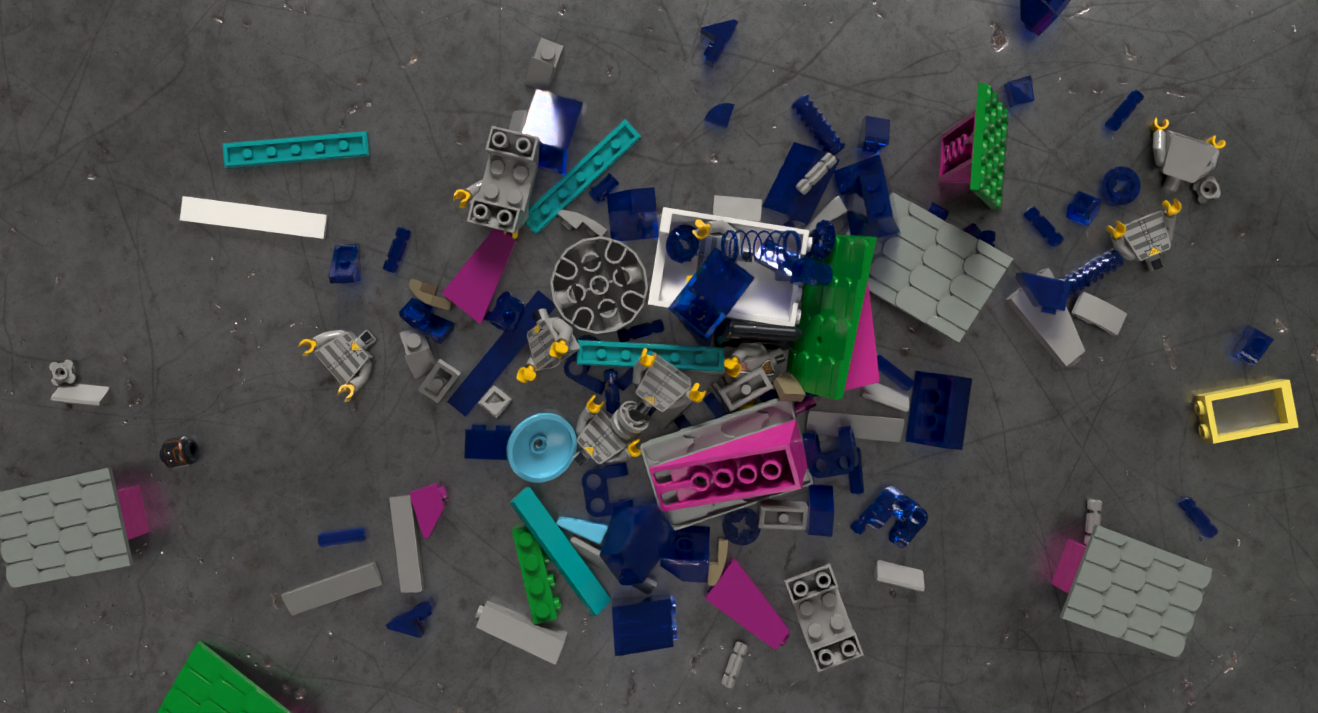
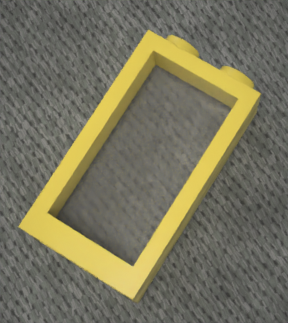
(1246, 411)

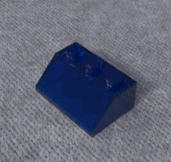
(785, 198)
(939, 410)

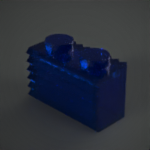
(487, 443)

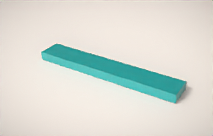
(296, 149)
(582, 176)
(627, 354)
(560, 551)

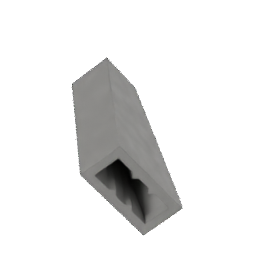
(1054, 332)
(519, 630)

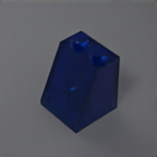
(556, 123)
(871, 206)
(711, 293)
(636, 542)
(643, 623)

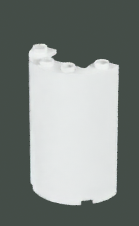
(765, 297)

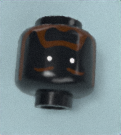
(179, 452)

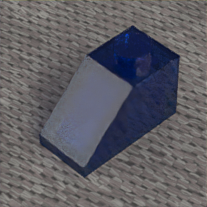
(1044, 292)
(820, 510)

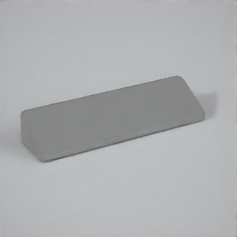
(863, 425)
(407, 544)
(591, 552)
(332, 588)

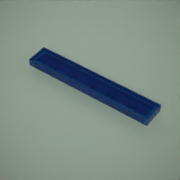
(498, 357)

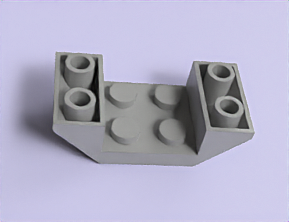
(506, 180)
(823, 618)

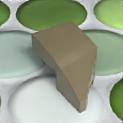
(427, 292)
(788, 387)
(716, 568)

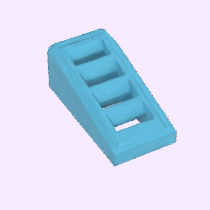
(588, 529)

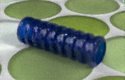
(818, 125)
(1094, 271)

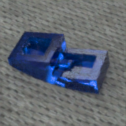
(421, 318)

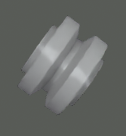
(628, 421)

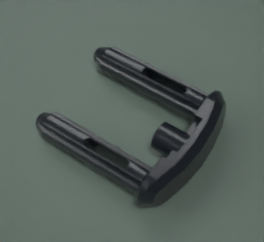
(771, 336)

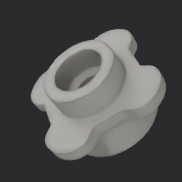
(1213, 189)
(69, 372)

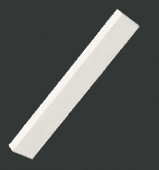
(254, 217)

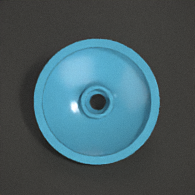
(548, 457)

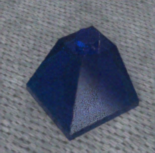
(1040, 14)
(633, 214)
(689, 554)

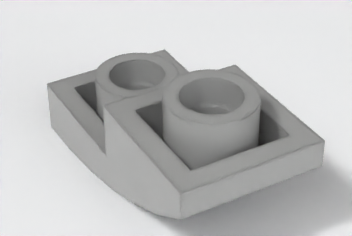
(575, 220)
(1099, 312)

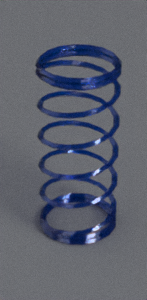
(736, 246)

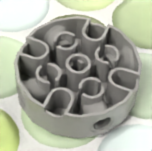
(577, 274)

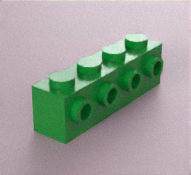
(536, 576)

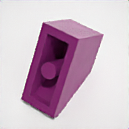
(429, 506)

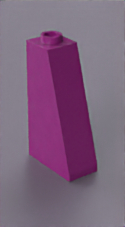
(481, 276)
(746, 604)

